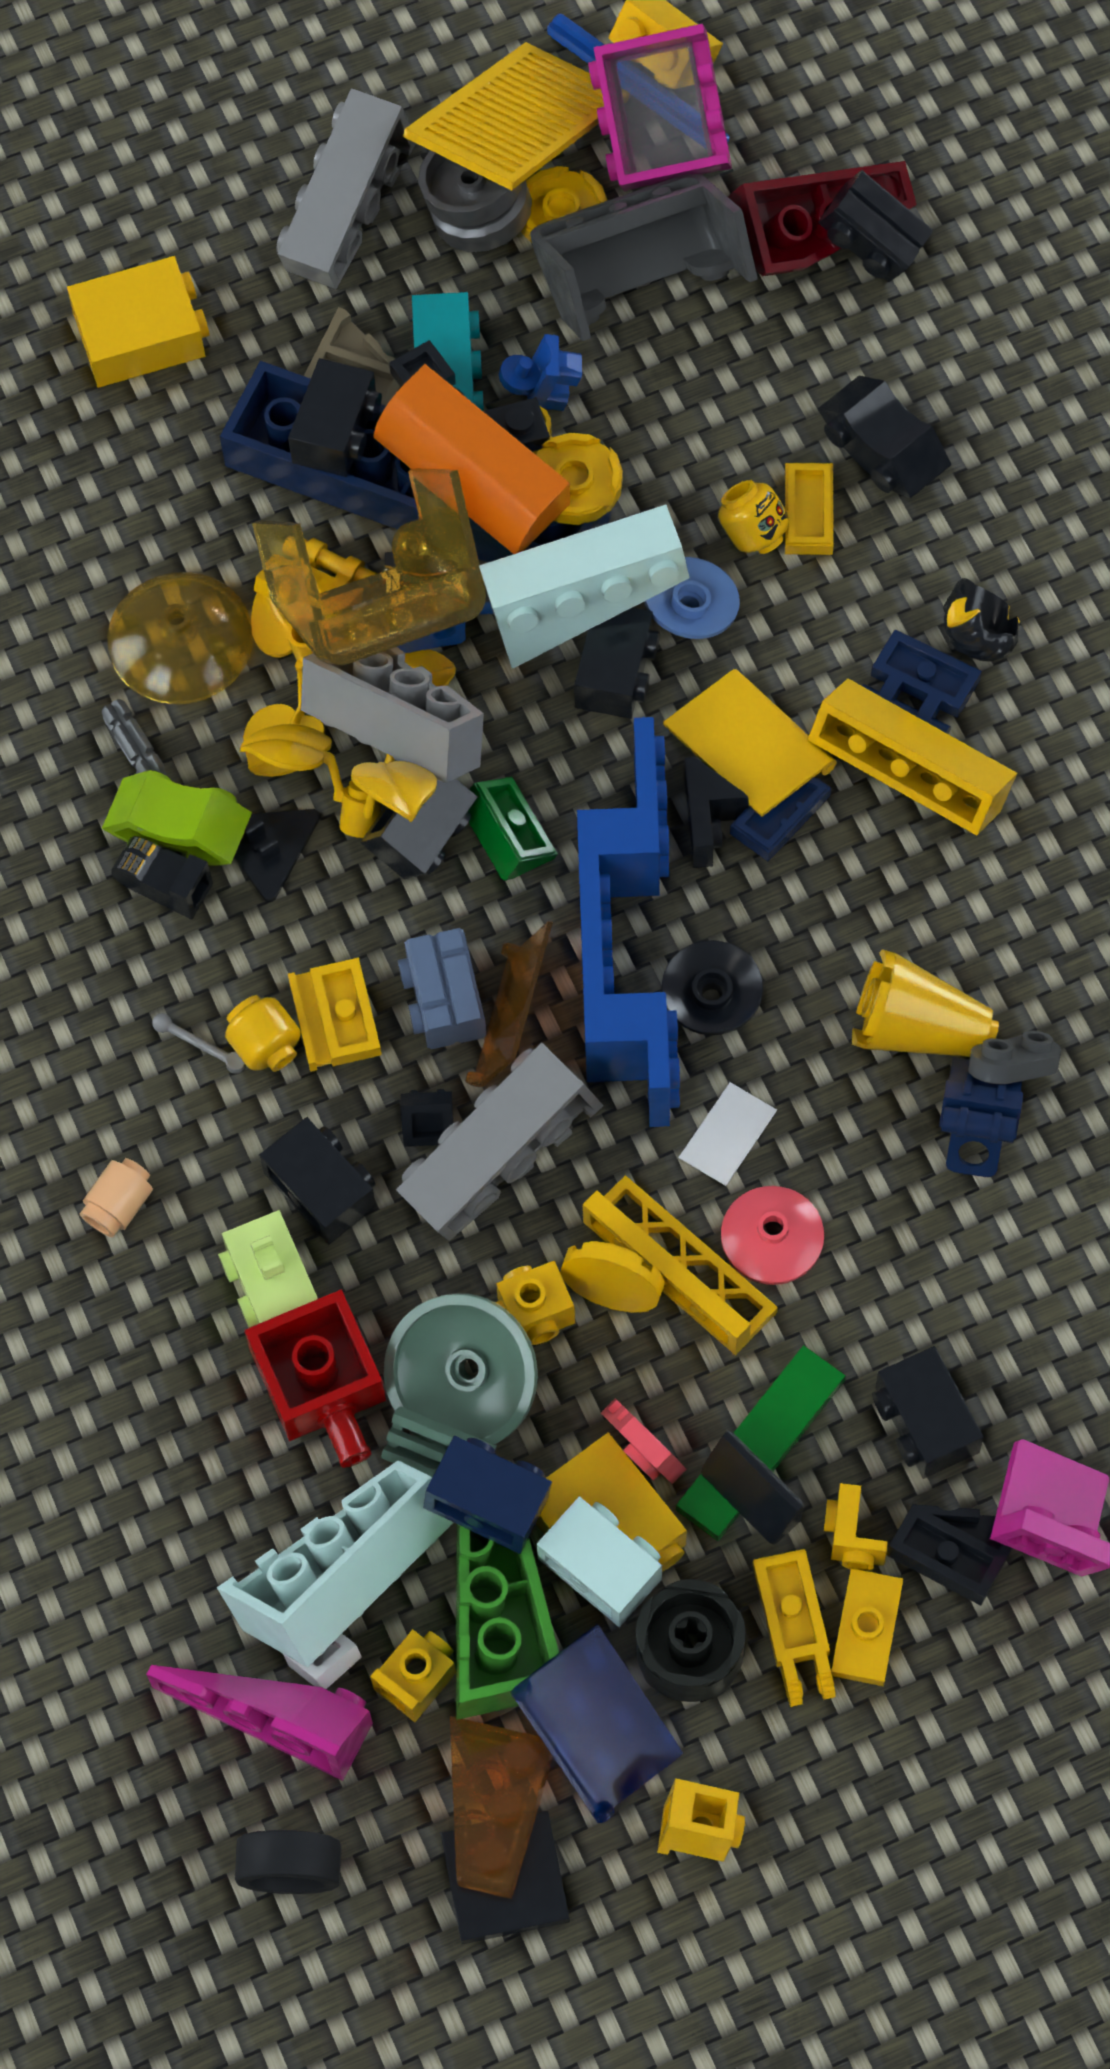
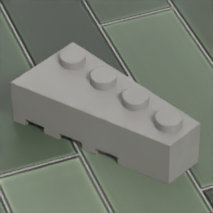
(344, 188)
(396, 711)
(496, 1141)

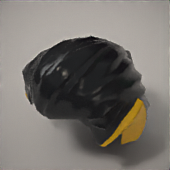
(979, 622)

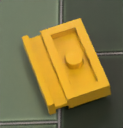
(334, 1014)

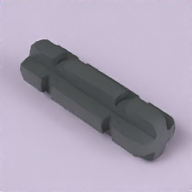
(131, 737)

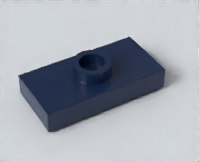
(773, 830)

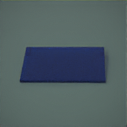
(596, 1722)

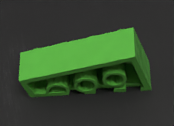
(499, 1623)

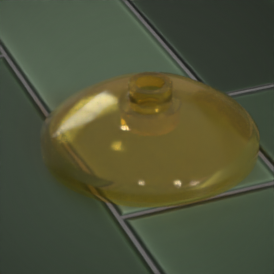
(184, 659)

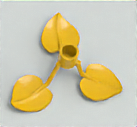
(279, 639)
(392, 783)

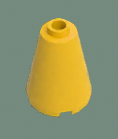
(918, 1012)

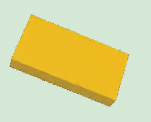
(809, 508)

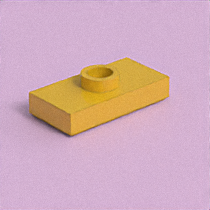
(867, 1627)

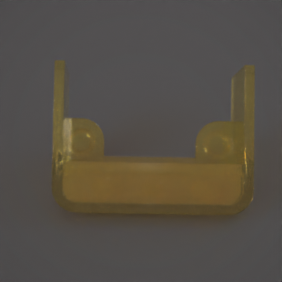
(428, 590)

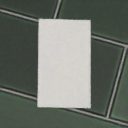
(727, 1134)

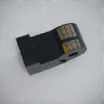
(163, 876)

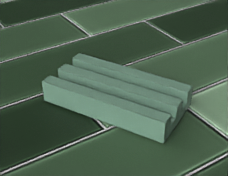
(415, 1451)

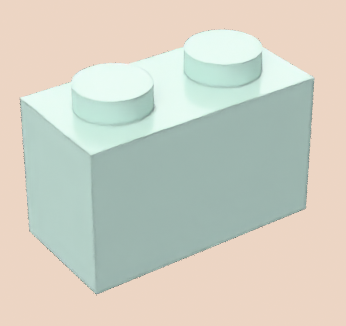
(600, 1560)

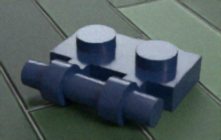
(926, 675)

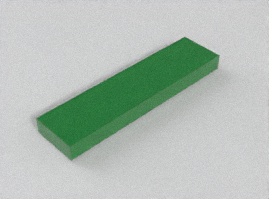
(768, 1432)

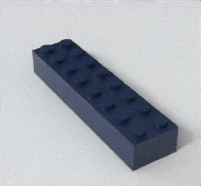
(376, 485)

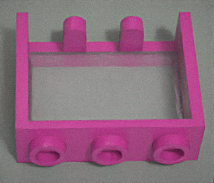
(660, 107)

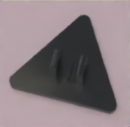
(273, 847)

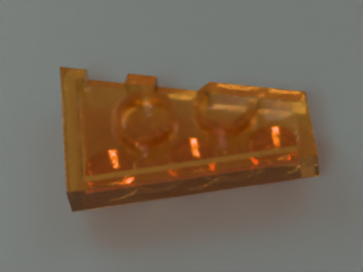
(495, 1802)

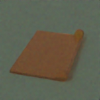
(510, 1006)

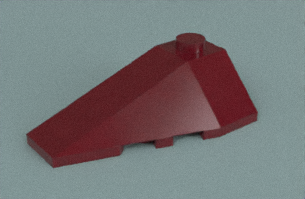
(786, 211)

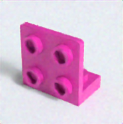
(1053, 1510)

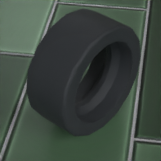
(288, 1862)

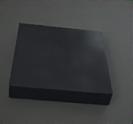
(536, 1900)

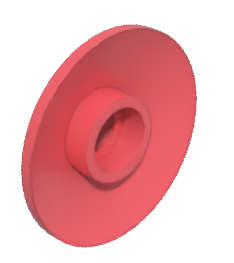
(766, 1256)

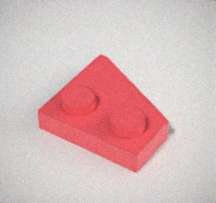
(643, 1446)

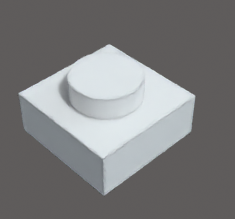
(329, 1665)

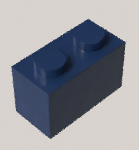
(488, 1493)

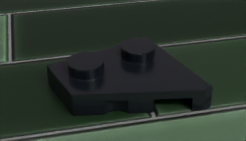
(951, 1549)

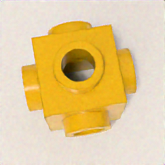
(537, 1300)

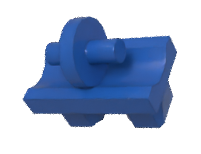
(544, 375)

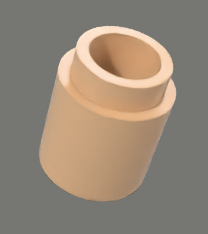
(116, 1197)

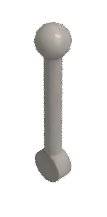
(163, 1023)

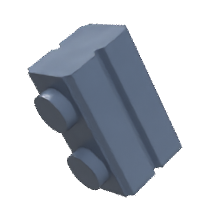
(444, 989)

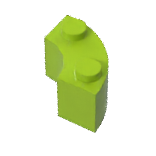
(178, 817)

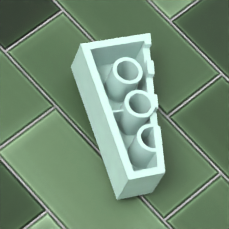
(581, 581)
(339, 1566)

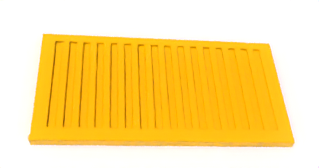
(512, 116)

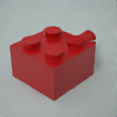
(319, 1373)

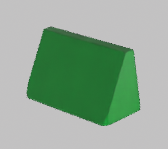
(508, 828)

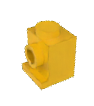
(410, 1691)
(700, 1821)

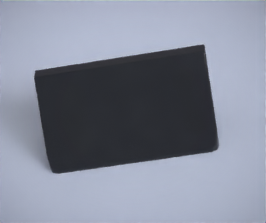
(752, 1488)

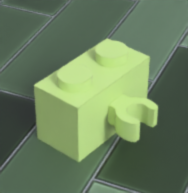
(267, 1268)

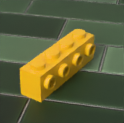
(912, 756)

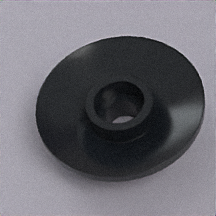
(715, 967)

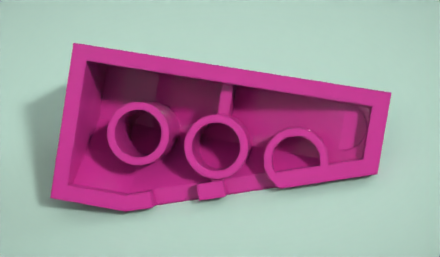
(291, 1717)

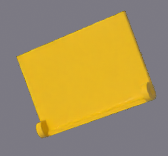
(749, 741)

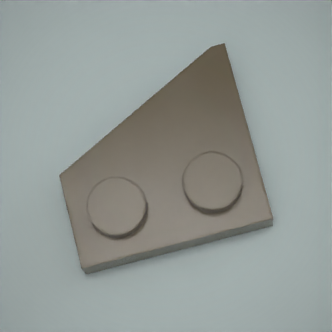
(350, 346)

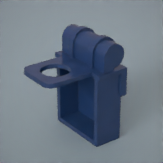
(980, 1114)

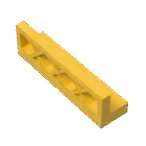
(681, 1286)

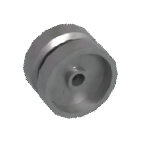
(469, 208)

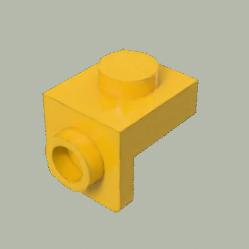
(842, 1519)

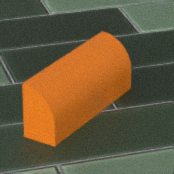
(501, 480)

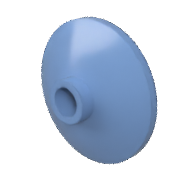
(709, 594)

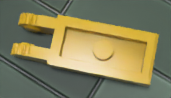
(794, 1620)

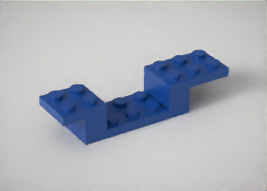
(625, 856)

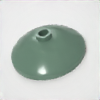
(429, 1374)

